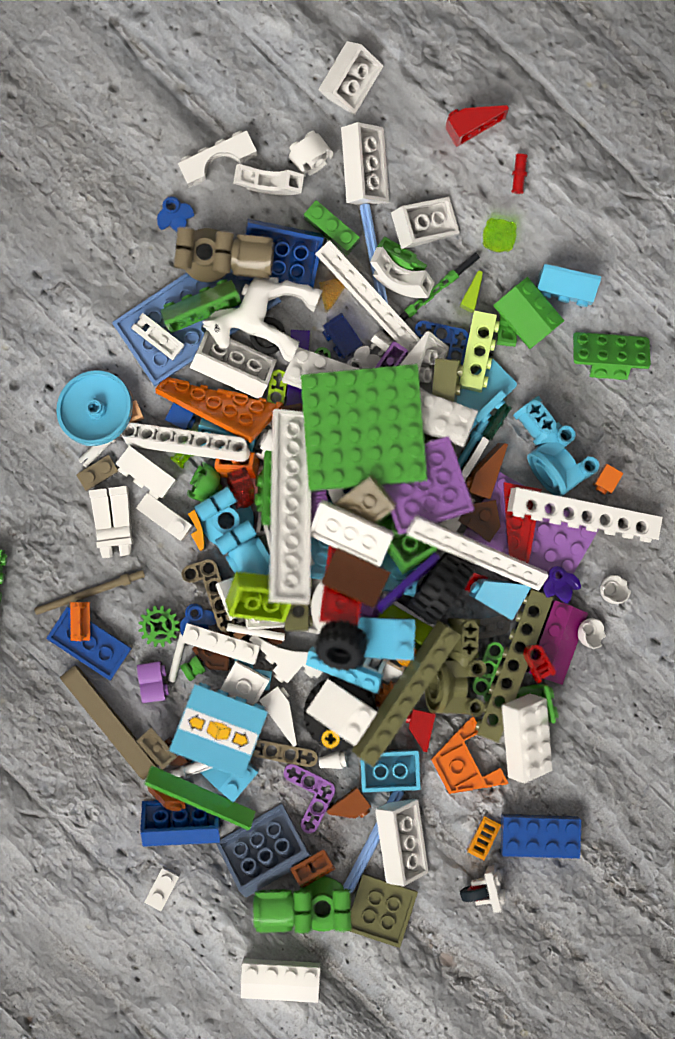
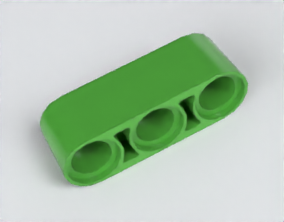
(494, 661)

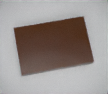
(355, 578)

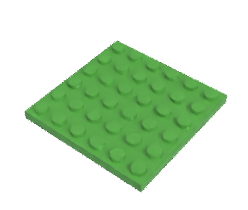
(363, 427)

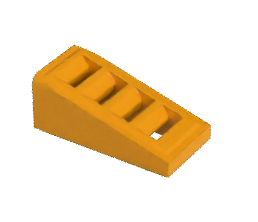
(482, 855)

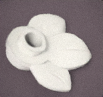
(364, 358)

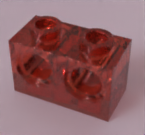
(241, 487)

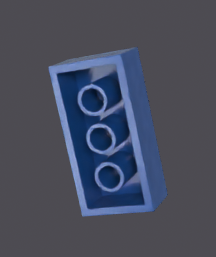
(540, 836)

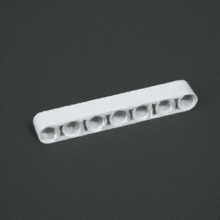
(191, 447)

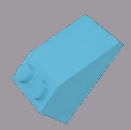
(389, 637)
(228, 784)

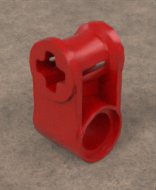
(540, 666)

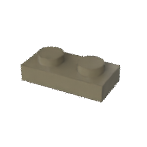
(97, 473)
(156, 748)

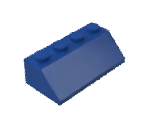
(181, 827)

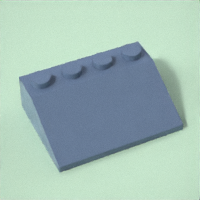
(264, 851)

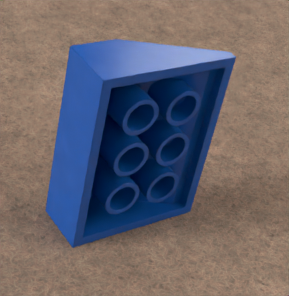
(293, 251)

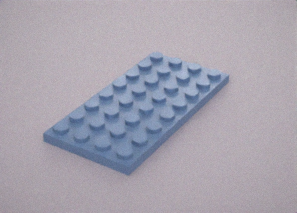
(153, 361)

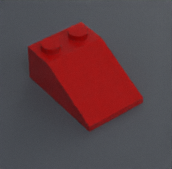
(472, 121)

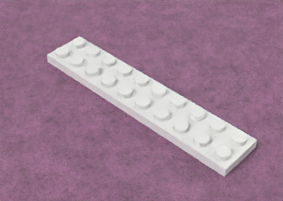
(439, 415)
(289, 511)

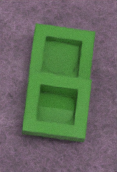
(506, 335)

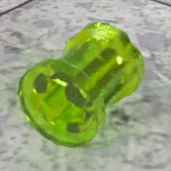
(182, 461)

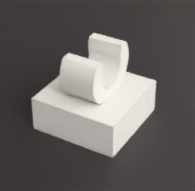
(381, 340)

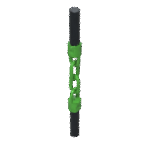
(451, 277)

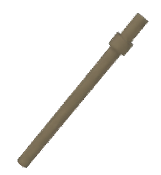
(124, 580)

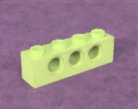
(480, 322)

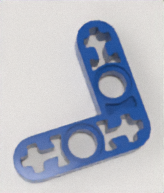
(449, 340)

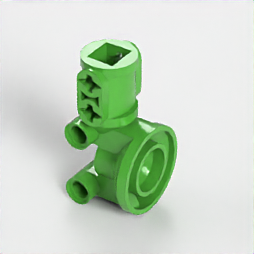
(282, 910)

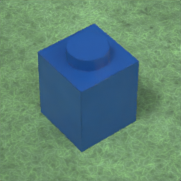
(180, 417)

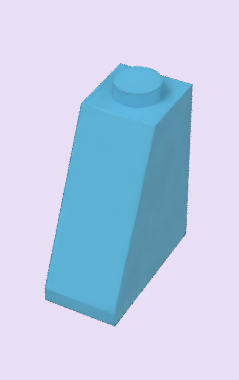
(500, 595)

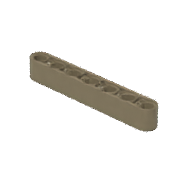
(108, 720)

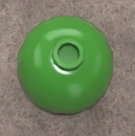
(204, 483)

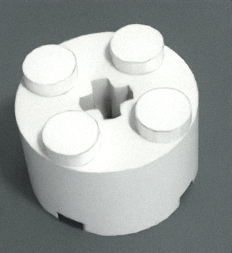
(310, 153)

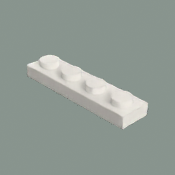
(221, 643)

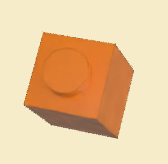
(607, 479)

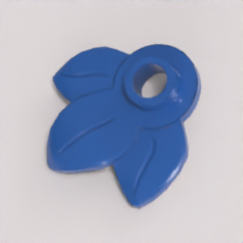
(176, 217)
(202, 619)

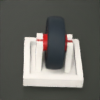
(486, 890)

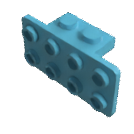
(492, 396)

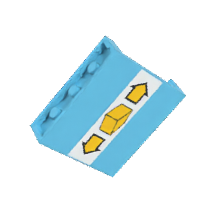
(218, 730)

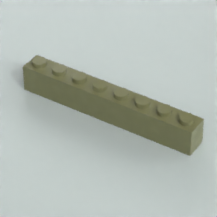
(406, 693)

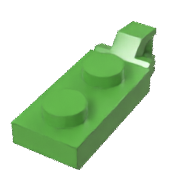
(402, 257)

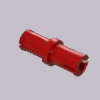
(519, 173)

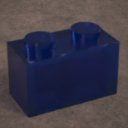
(342, 336)

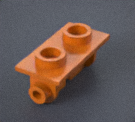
(80, 621)

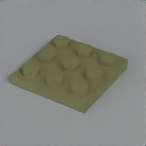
(382, 910)

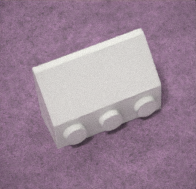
(351, 77)

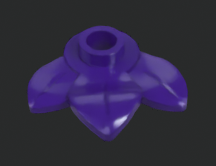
(561, 587)

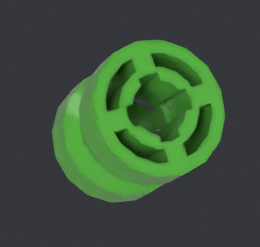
(193, 668)

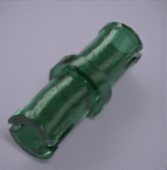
(496, 421)

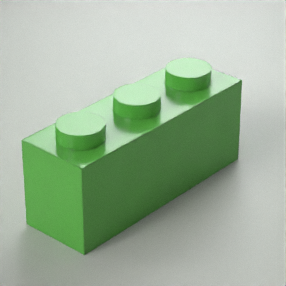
(331, 227)

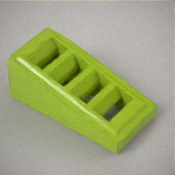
(471, 296)

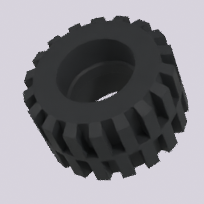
(341, 645)

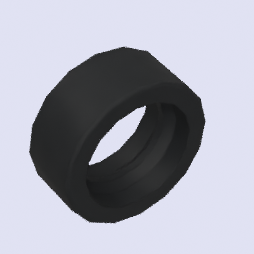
(267, 350)

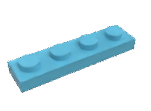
(360, 676)

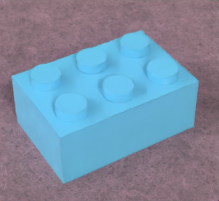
(393, 772)

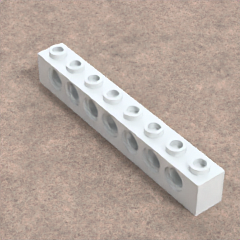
(649, 523)

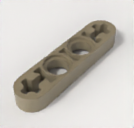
(280, 755)

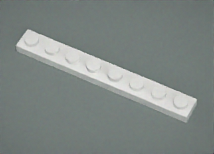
(367, 296)
(477, 553)

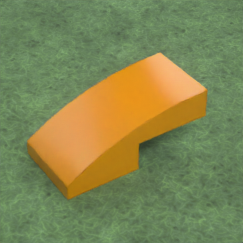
(198, 535)

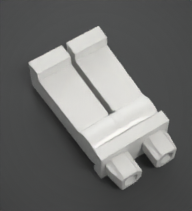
(107, 534)

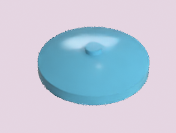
(94, 408)

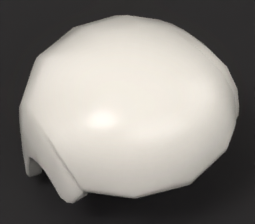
(614, 589)
(591, 633)

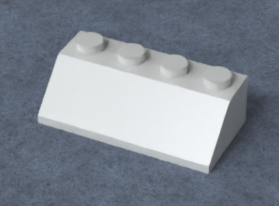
(365, 164)
(235, 366)
(402, 841)
(280, 980)

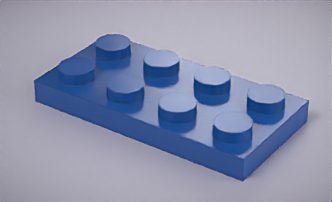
(102, 653)

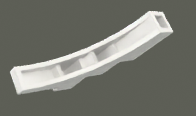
(288, 660)

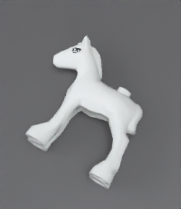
(253, 309)

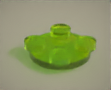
(499, 235)

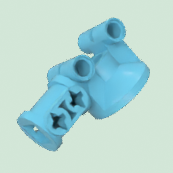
(550, 460)
(243, 550)

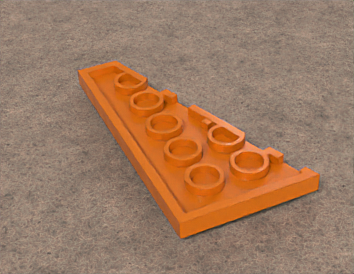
(222, 407)

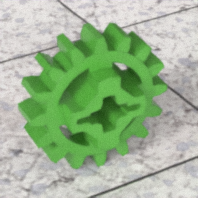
(154, 633)

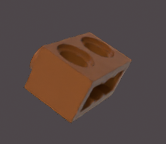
(313, 868)

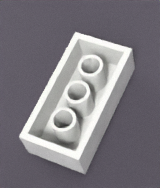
(527, 738)

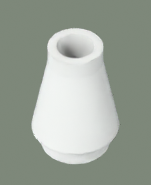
(334, 760)

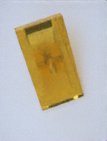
(331, 291)

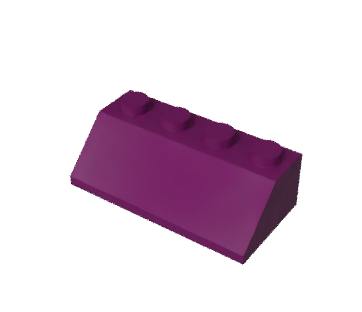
(560, 638)

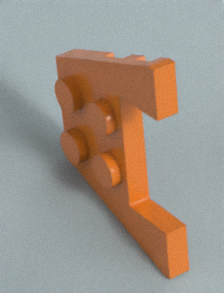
(457, 766)

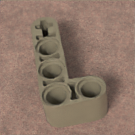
(207, 579)

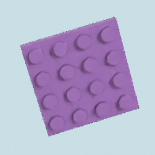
(439, 497)

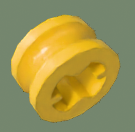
(325, 742)

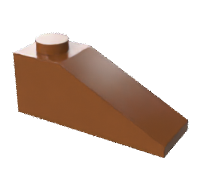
(484, 475)

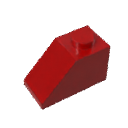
(421, 726)

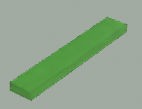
(199, 797)

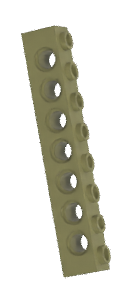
(536, 600)

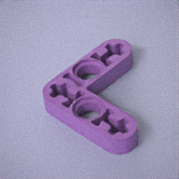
(316, 789)

